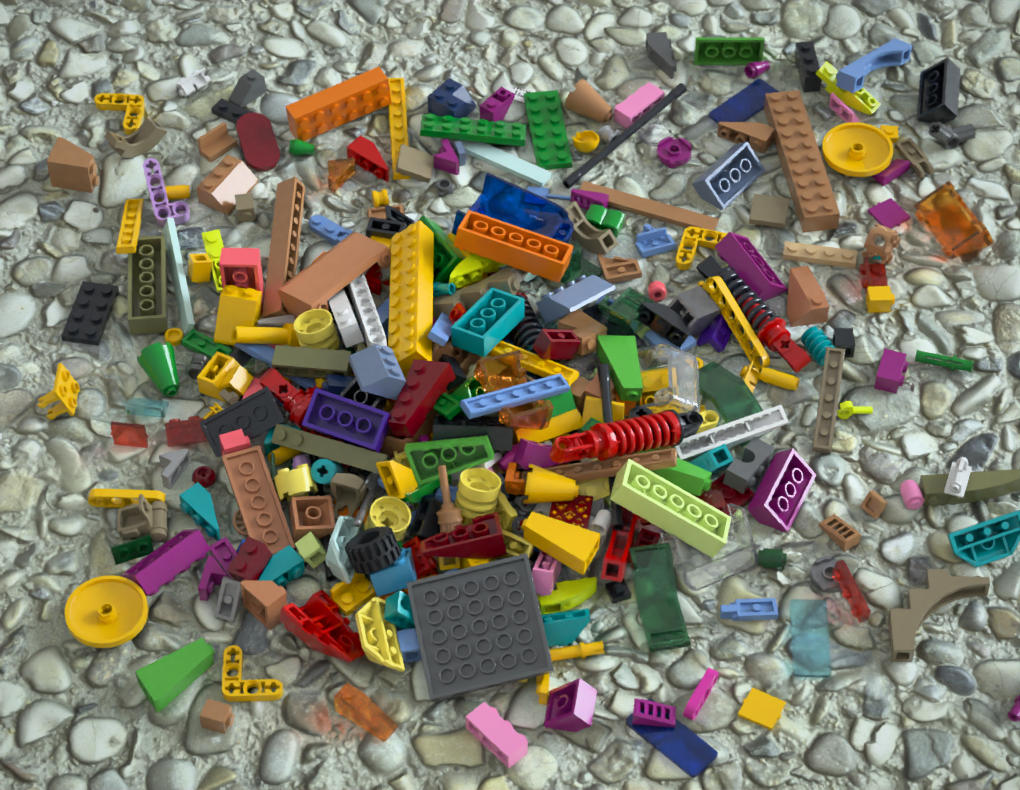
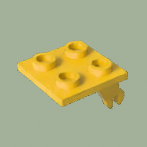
(65, 390)

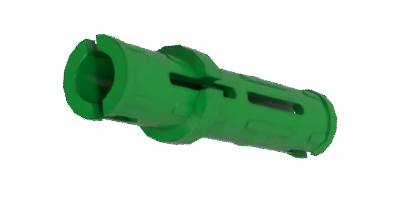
(924, 357)

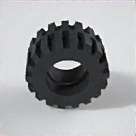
(373, 549)

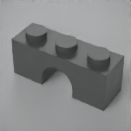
(743, 473)

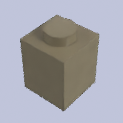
(245, 207)

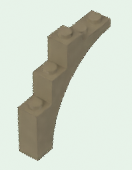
(505, 280)
(921, 603)

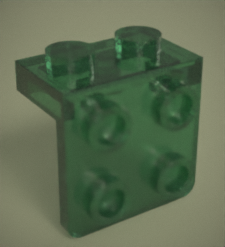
(579, 266)

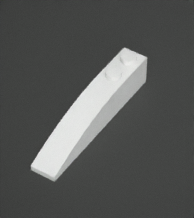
(345, 319)
(732, 433)

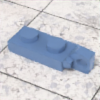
(750, 609)

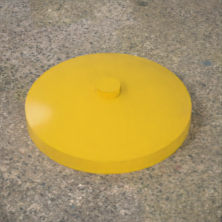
(857, 149)
(106, 611)

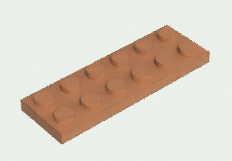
(257, 498)

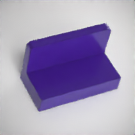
(716, 334)

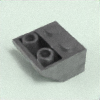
(695, 309)

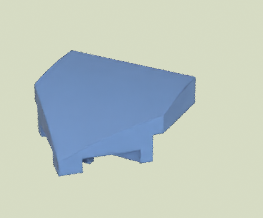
(654, 241)

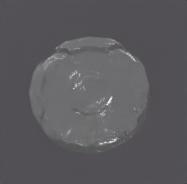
(654, 132)

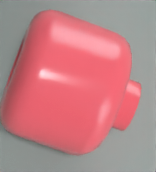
(657, 291)

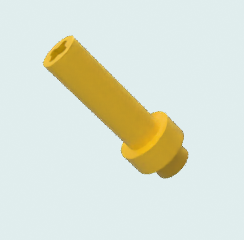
(265, 335)

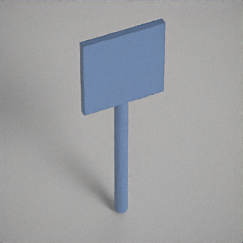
(544, 193)

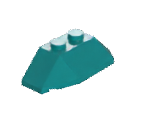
(987, 540)
(565, 626)

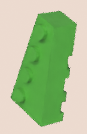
(454, 453)

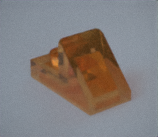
(339, 172)

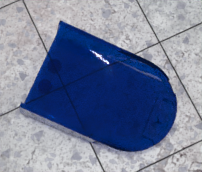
(520, 208)

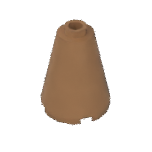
(588, 103)

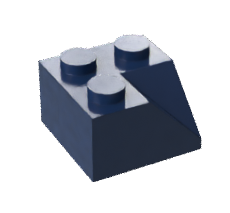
(450, 100)

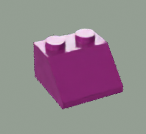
(571, 706)

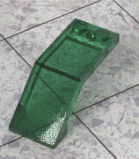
(624, 309)
(728, 394)
(658, 597)

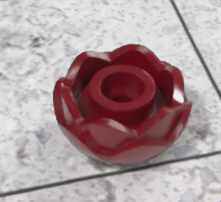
(200, 472)

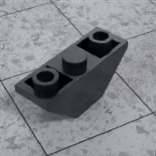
(664, 322)

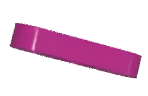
(700, 694)

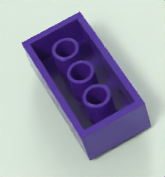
(346, 420)

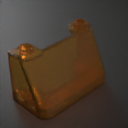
(952, 222)
(504, 372)

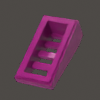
(591, 198)
(653, 720)

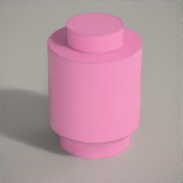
(911, 494)

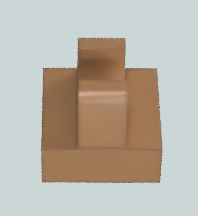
(874, 504)

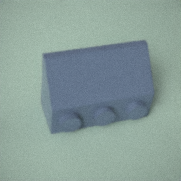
(378, 371)

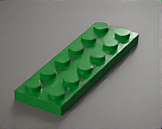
(473, 130)
(547, 130)

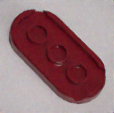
(258, 141)

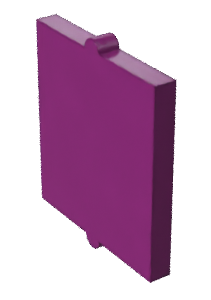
(888, 213)

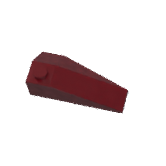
(476, 540)

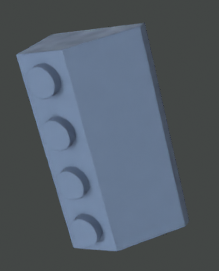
(729, 176)
(572, 297)

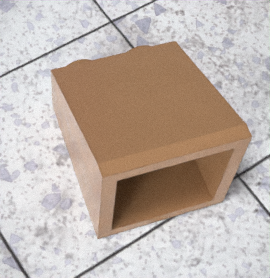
(72, 167)

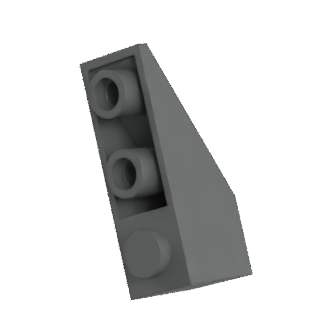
(659, 52)

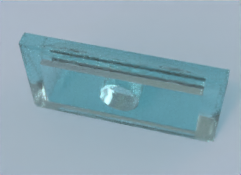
(147, 407)

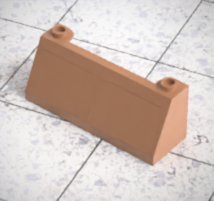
(332, 273)

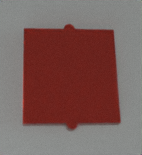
(129, 434)

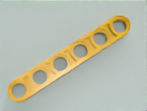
(735, 324)

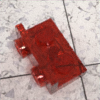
(872, 274)
(184, 431)

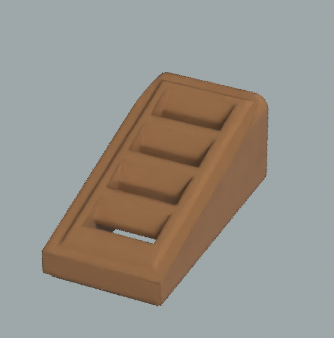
(844, 543)

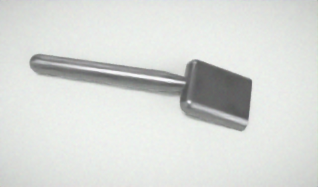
(374, 490)

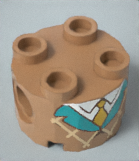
(877, 236)

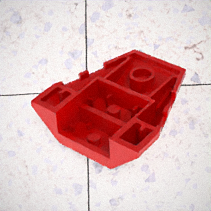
(323, 627)

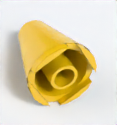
(547, 486)

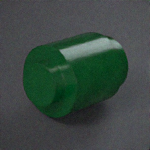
(771, 558)

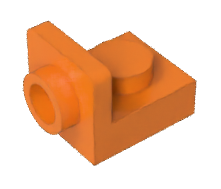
(513, 481)

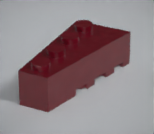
(418, 396)

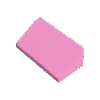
(842, 110)

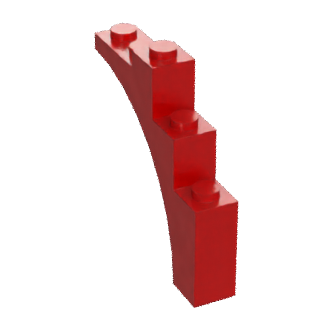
(617, 555)

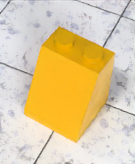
(236, 308)

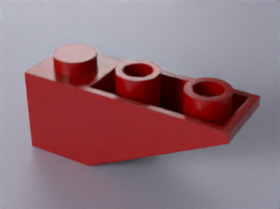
(368, 157)

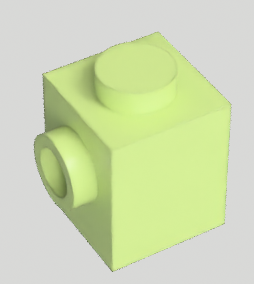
(311, 550)

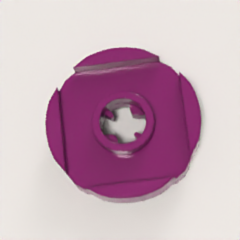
(670, 158)

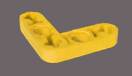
(135, 105)
(693, 242)
(237, 683)

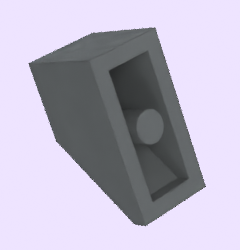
(248, 88)

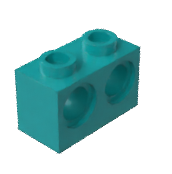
(399, 611)

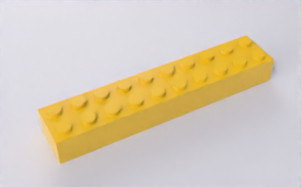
(411, 295)

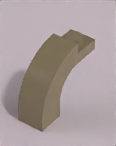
(139, 142)
(589, 237)

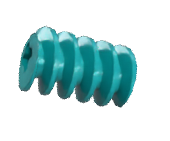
(816, 344)
(319, 469)

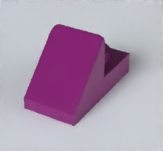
(446, 159)
(211, 576)

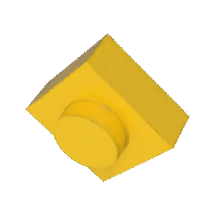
(891, 131)

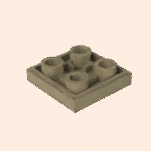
(414, 163)
(769, 211)

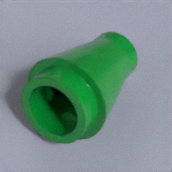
(299, 147)

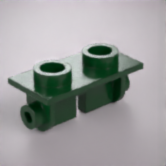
(132, 549)

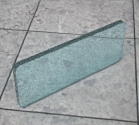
(810, 638)

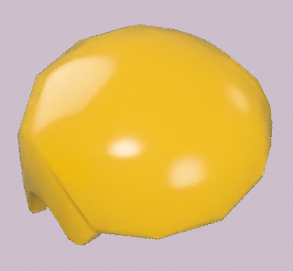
(586, 141)

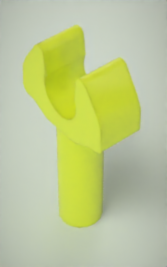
(848, 409)

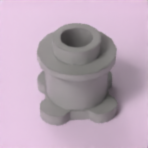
(607, 134)

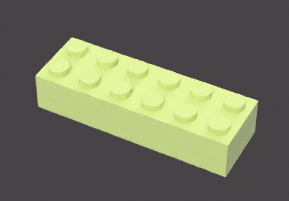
(670, 508)

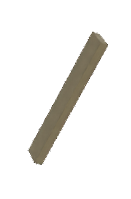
(828, 400)

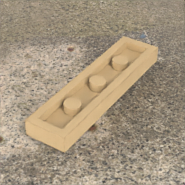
(820, 254)

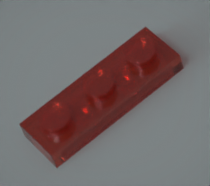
(851, 591)

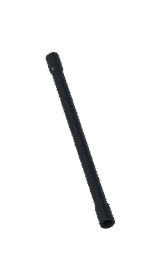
(575, 176)
(604, 380)

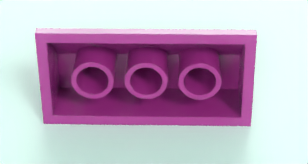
(750, 266)
(782, 491)
(168, 560)

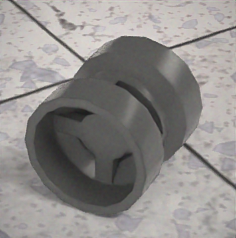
(198, 363)

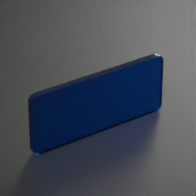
(743, 104)
(677, 744)

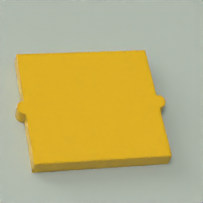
(761, 708)

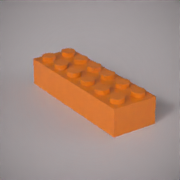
(339, 104)
(513, 246)

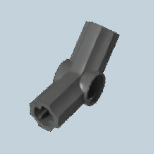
(949, 136)

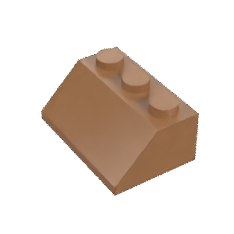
(225, 181)

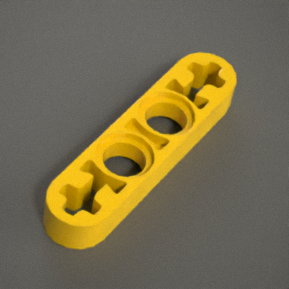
(106, 497)

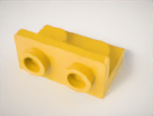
(352, 595)

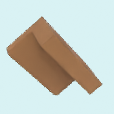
(216, 143)

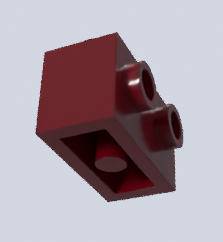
(556, 344)
(250, 560)

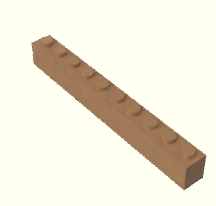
(284, 244)

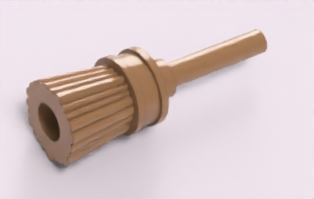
(449, 515)

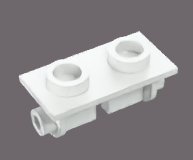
(197, 78)
(958, 478)

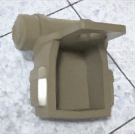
(349, 492)
(143, 520)

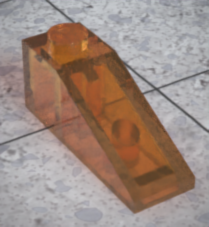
(363, 712)

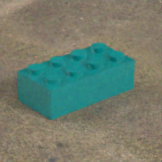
(487, 322)

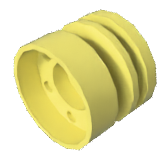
(316, 330)
(477, 492)
(389, 512)

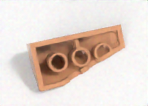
(805, 298)

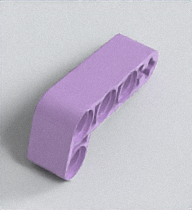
(159, 192)

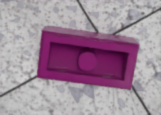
(893, 171)

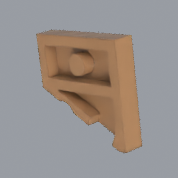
(619, 269)

